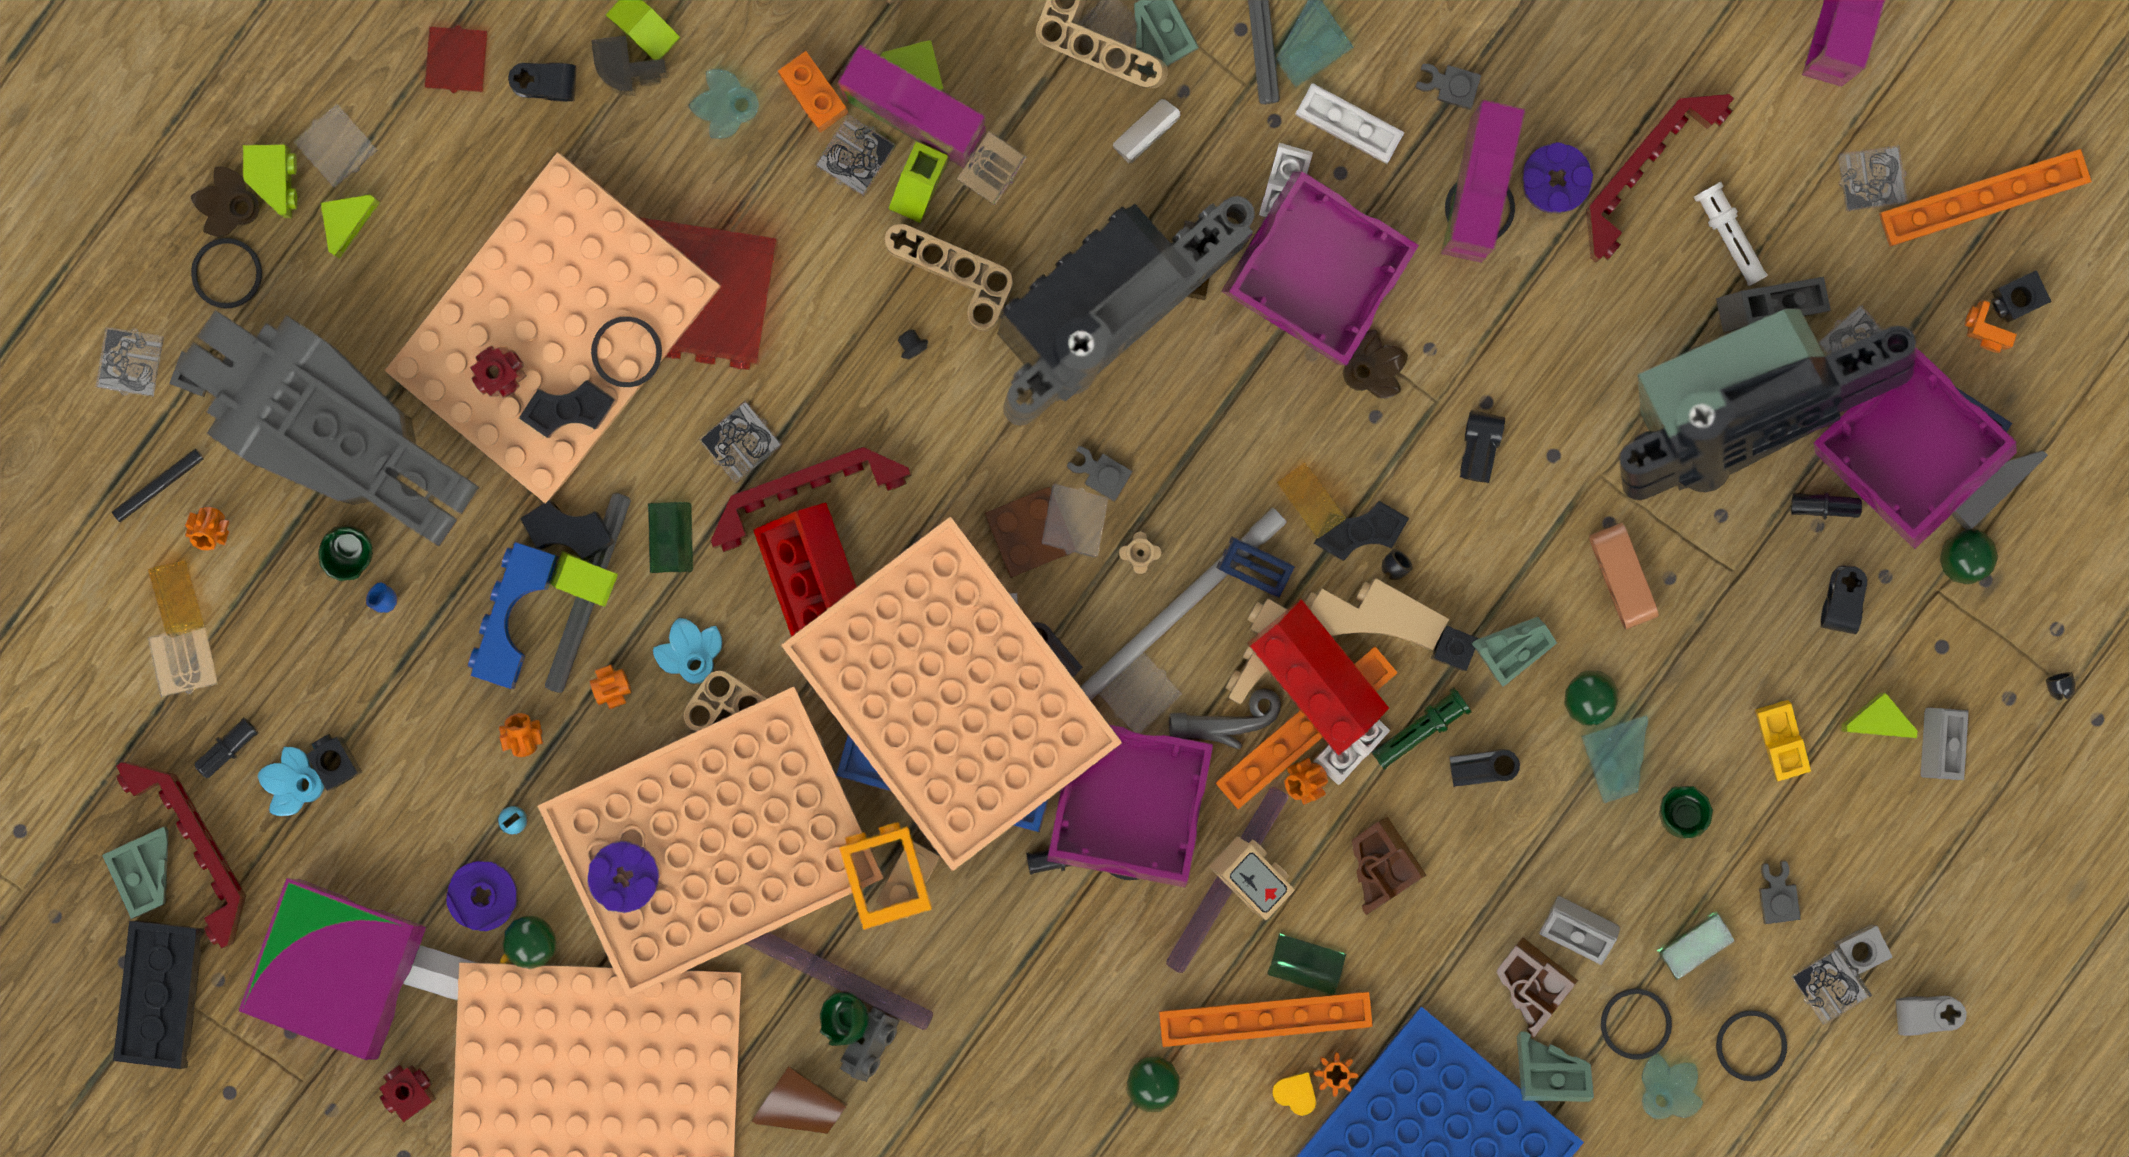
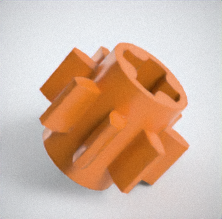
(207, 528)
(610, 686)
(520, 735)
(1306, 781)
(1342, 1081)

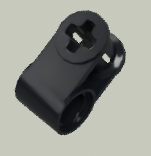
(550, 82)
(1844, 605)

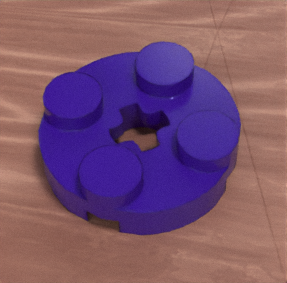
(1556, 158)
(604, 869)
(463, 889)

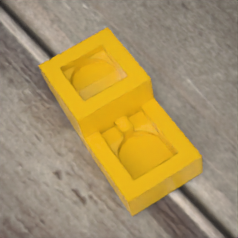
(1782, 740)

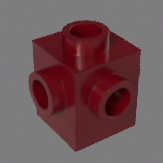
(509, 371)
(419, 1091)

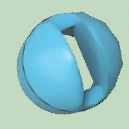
(517, 826)

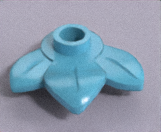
(687, 646)
(286, 781)

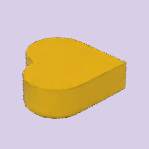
(1295, 1092)

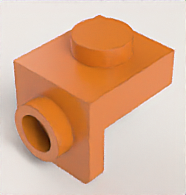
(1991, 337)

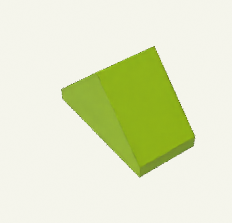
(643, 27)
(918, 61)
(345, 219)
(583, 579)
(1880, 717)

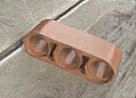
(1623, 576)

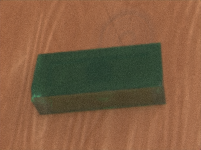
(670, 537)
(1696, 945)
(1306, 964)

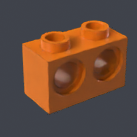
(813, 91)

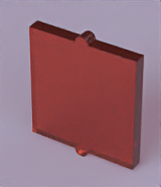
(456, 59)

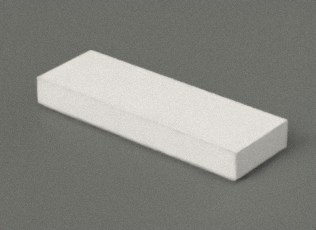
(1349, 123)

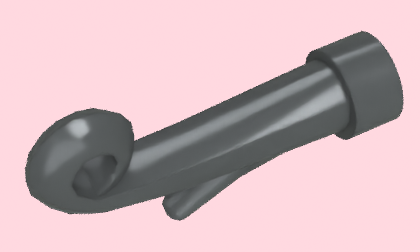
(1221, 727)

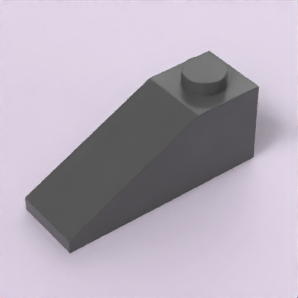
(1755, 304)
(1996, 488)

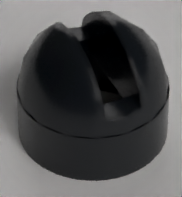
(1396, 564)
(2061, 685)

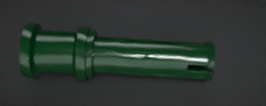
(1435, 719)

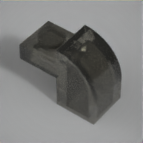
(616, 68)

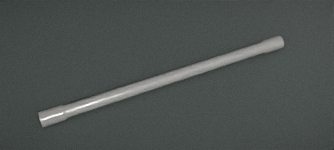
(1257, 535)

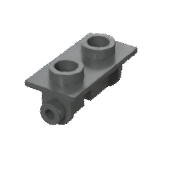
(863, 1059)

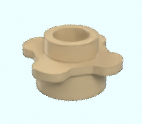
(1140, 562)

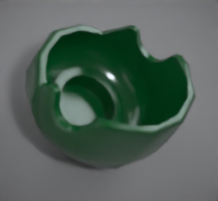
(345, 552)
(1968, 556)
(1591, 698)
(1685, 812)
(529, 942)
(843, 1019)
(1153, 1084)

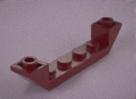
(1703, 109)
(731, 527)
(223, 923)

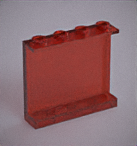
(734, 317)

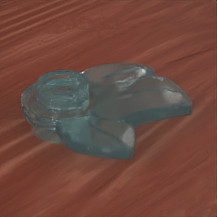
(719, 104)
(1674, 1085)

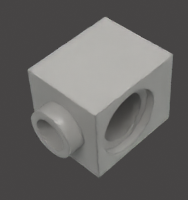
(1877, 947)

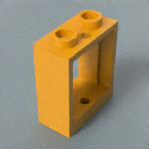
(894, 911)

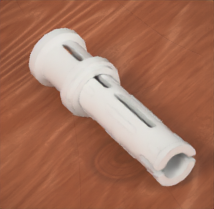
(1754, 271)

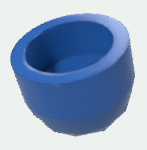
(381, 598)

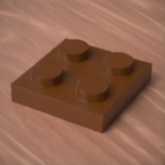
(1020, 530)

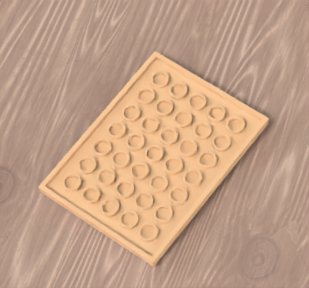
(545, 289)
(951, 693)
(740, 834)
(580, 1070)

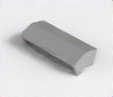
(435, 972)

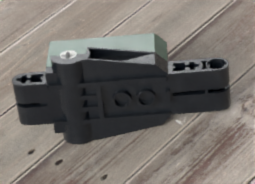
(1751, 398)

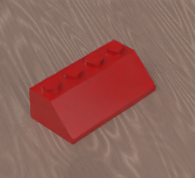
(805, 564)
(1318, 677)

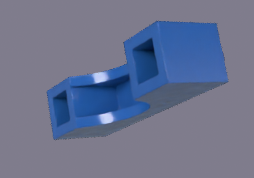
(498, 657)

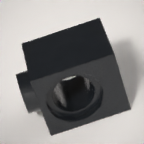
(2035, 297)
(1454, 648)
(348, 768)

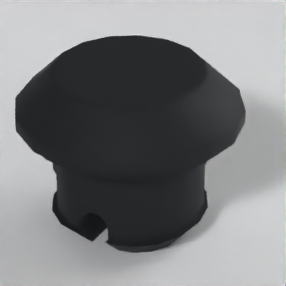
(912, 344)

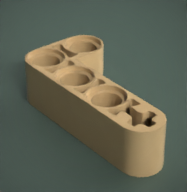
(1103, 45)
(946, 269)
(717, 705)

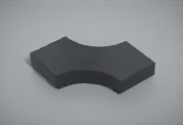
(585, 406)
(551, 526)
(1378, 526)

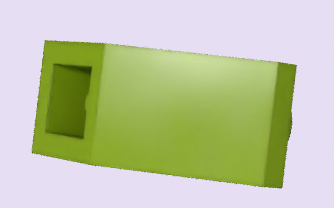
(269, 173)
(918, 182)

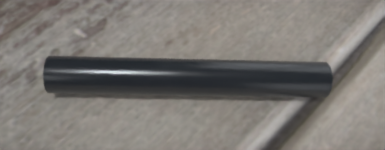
(157, 485)

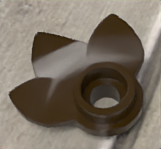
(221, 202)
(1380, 367)

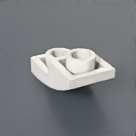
(1287, 160)
(1341, 766)

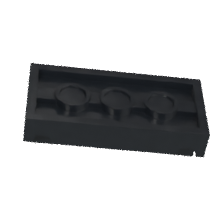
(158, 994)

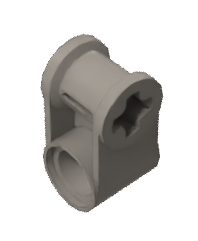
(1922, 1014)

